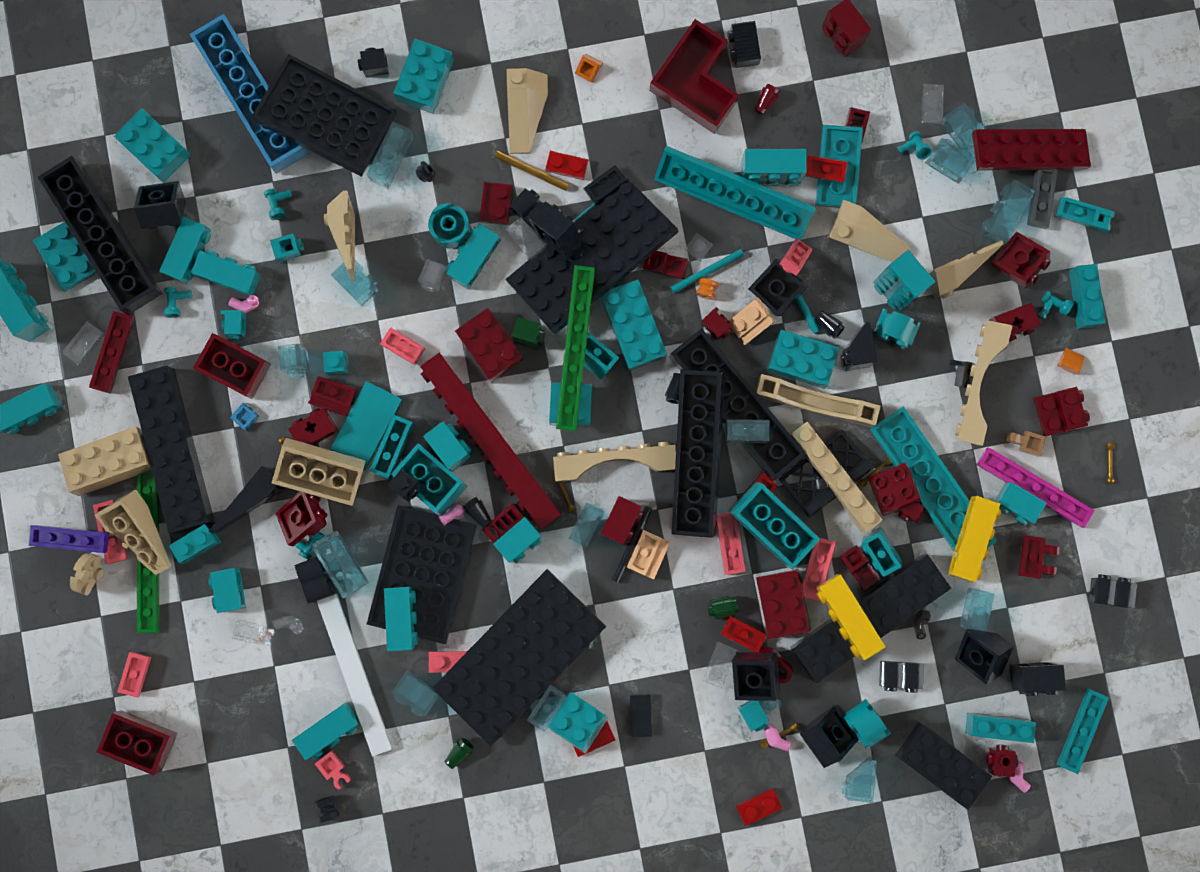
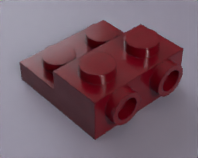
(1022, 260)
(1061, 411)
(301, 517)

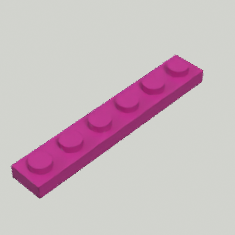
(1055, 498)

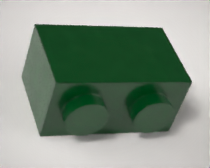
(528, 333)

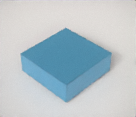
(244, 416)

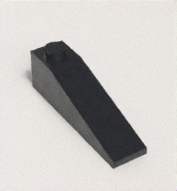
(254, 494)

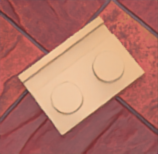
(751, 321)
(648, 554)

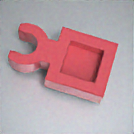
(330, 767)

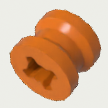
(707, 289)

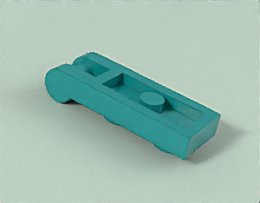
(1084, 214)

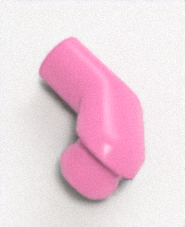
(247, 305)
(455, 512)
(774, 739)
(1018, 780)

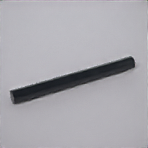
(631, 545)

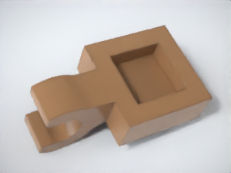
(1029, 442)

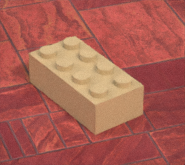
(105, 461)
(318, 471)

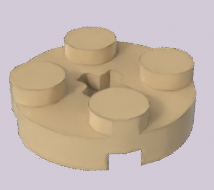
(87, 573)

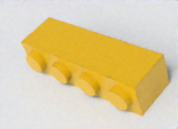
(974, 538)
(850, 616)

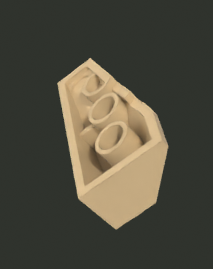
(526, 99)
(341, 221)
(864, 232)
(956, 272)
(134, 526)

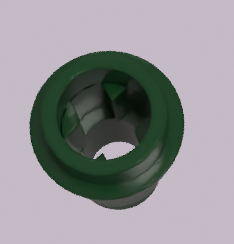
(461, 750)

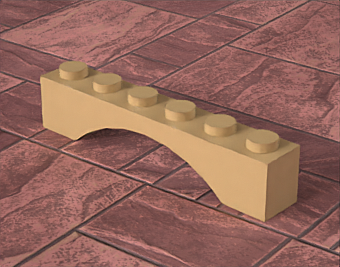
(994, 341)
(817, 402)
(571, 467)
(847, 492)

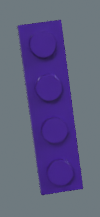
(68, 538)

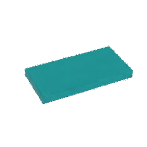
(845, 145)
(366, 423)

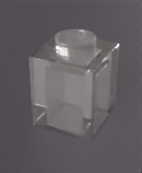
(432, 276)

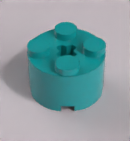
(438, 228)
(896, 328)
(868, 724)

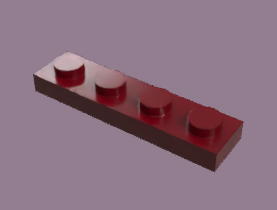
(111, 352)

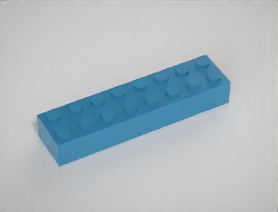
(244, 88)

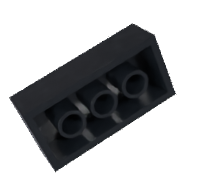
(943, 765)

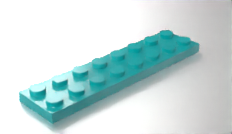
(734, 193)
(936, 486)

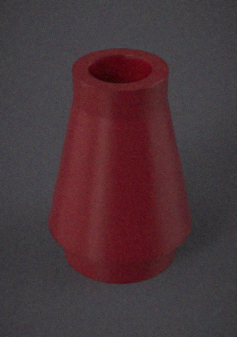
(767, 98)

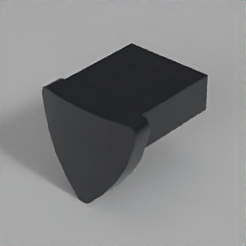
(963, 373)

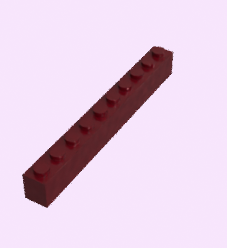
(490, 440)

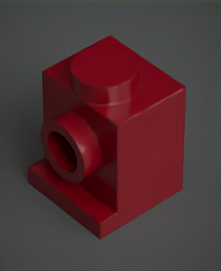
(716, 324)
(911, 513)

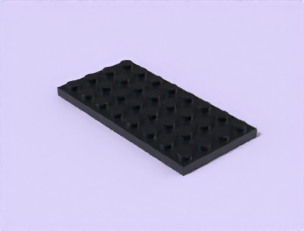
(616, 238)
(519, 657)

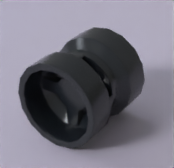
(328, 813)

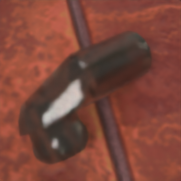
(918, 623)

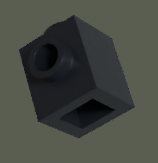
(373, 62)
(405, 485)

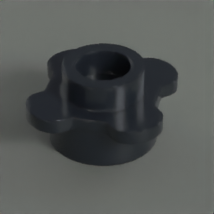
(425, 172)

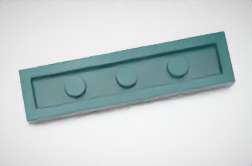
(1082, 731)

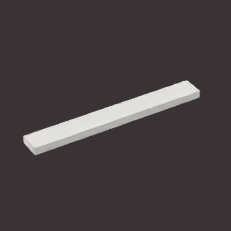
(354, 675)

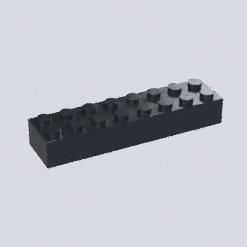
(100, 235)
(741, 404)
(171, 449)
(698, 452)
(884, 606)

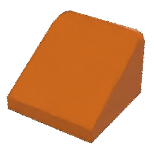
(588, 67)
(1071, 361)

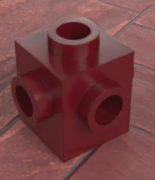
(1001, 761)

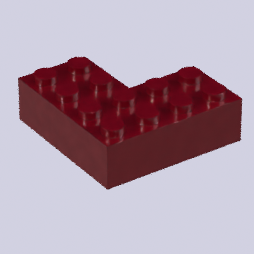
(686, 80)

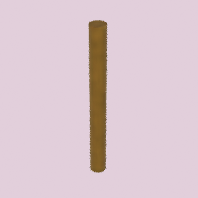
(531, 170)

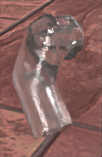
(290, 622)

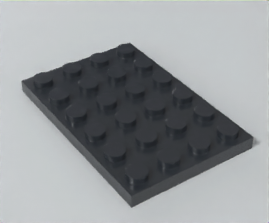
(324, 115)
(429, 560)

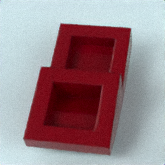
(666, 265)
(860, 568)

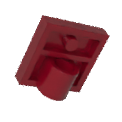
(894, 489)

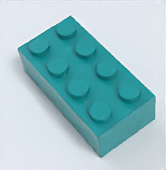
(903, 281)
(19, 308)
(633, 325)
(774, 525)

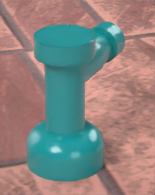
(922, 150)
(276, 212)
(172, 295)
(1050, 300)
(306, 549)

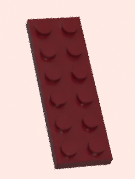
(1031, 149)

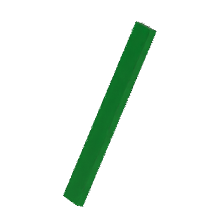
(575, 348)
(146, 580)

